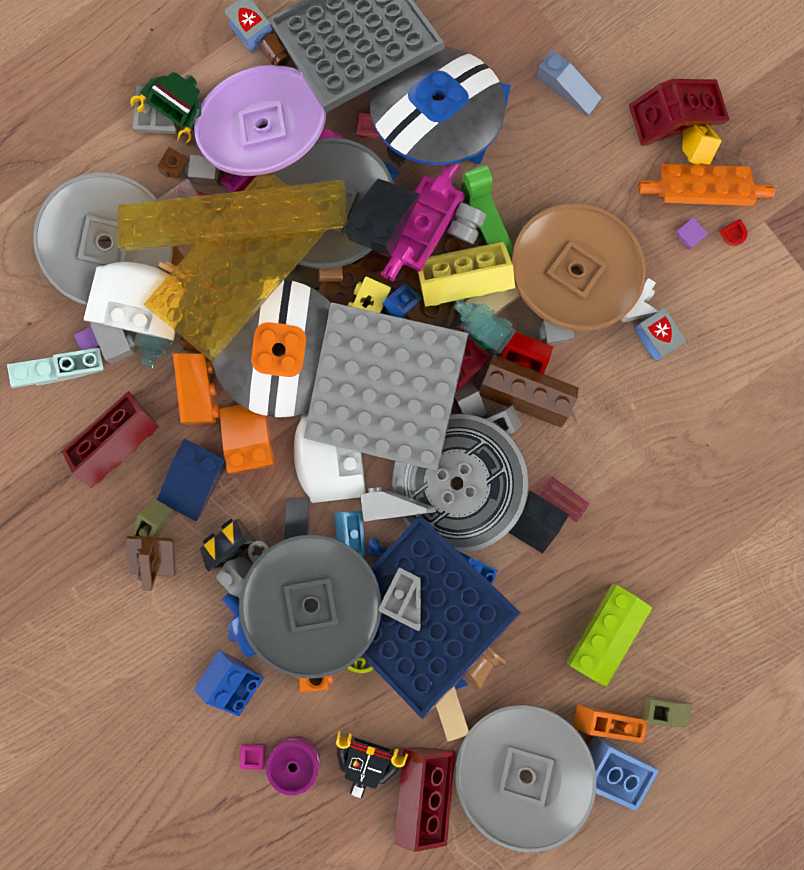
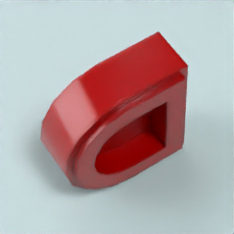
(734, 233)

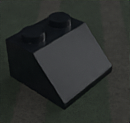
(539, 522)

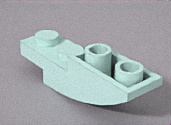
(55, 368)

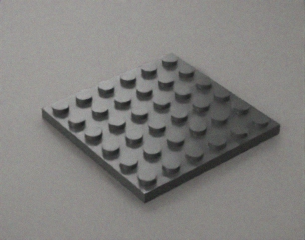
(353, 43)

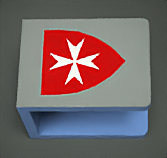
(248, 23)
(659, 334)

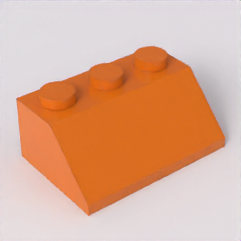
(195, 389)

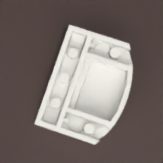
(119, 298)
(327, 470)

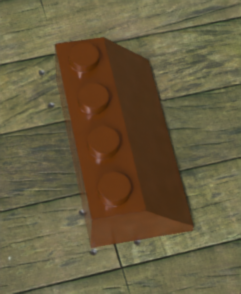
(528, 391)

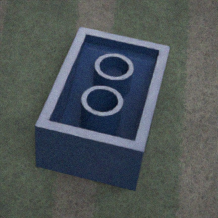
(191, 479)

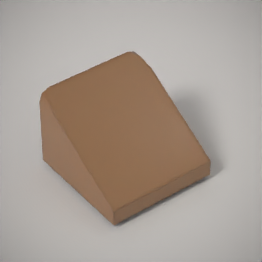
(331, 274)

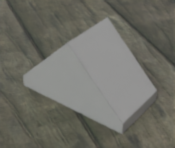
(469, 400)

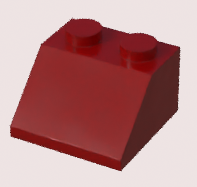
(528, 352)

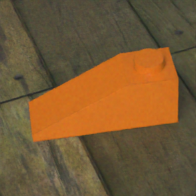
(609, 724)

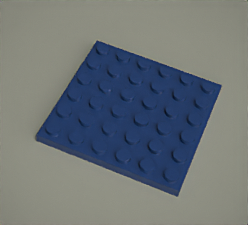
(458, 618)

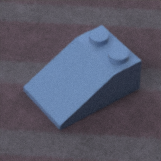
(620, 773)

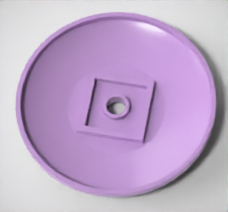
(242, 103)

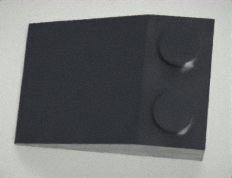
(381, 216)

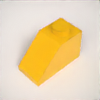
(700, 144)

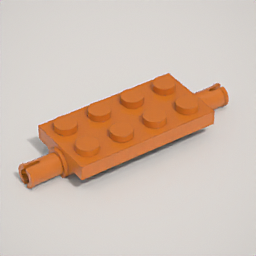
(707, 185)

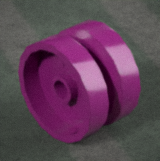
(280, 770)

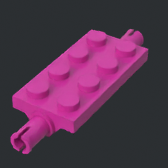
(427, 222)

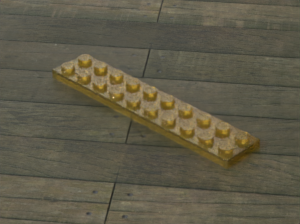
(232, 215)

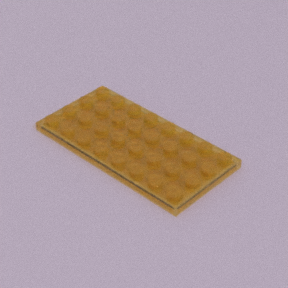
(227, 282)

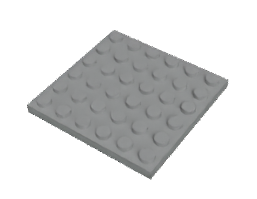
(385, 385)

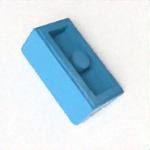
(350, 530)

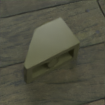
(152, 519)

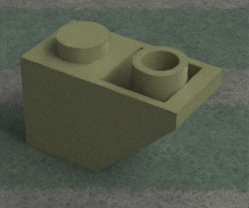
(666, 712)

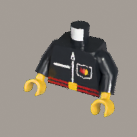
(366, 763)

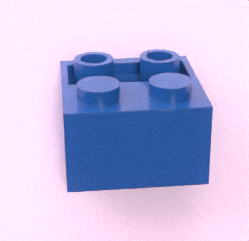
(228, 683)

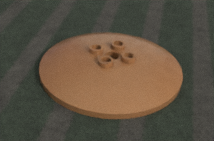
(582, 238)

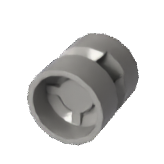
(466, 224)

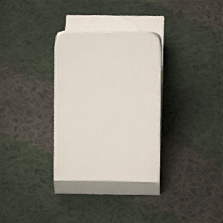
(641, 308)

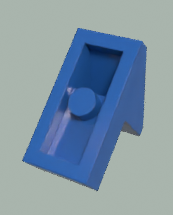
(401, 301)

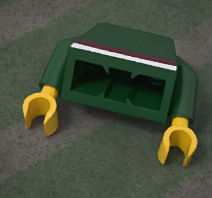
(173, 98)

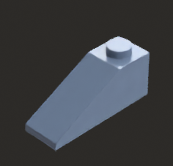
(567, 82)

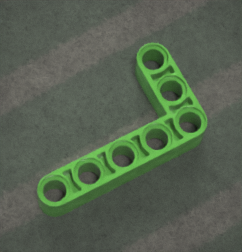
(477, 189)

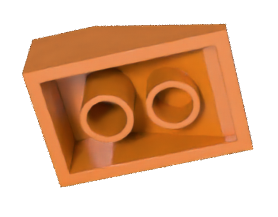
(245, 440)

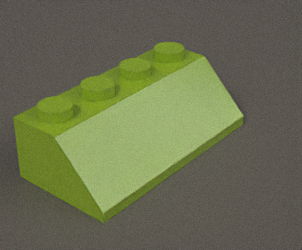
(609, 635)

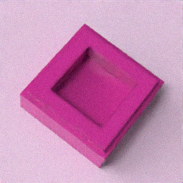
(252, 756)

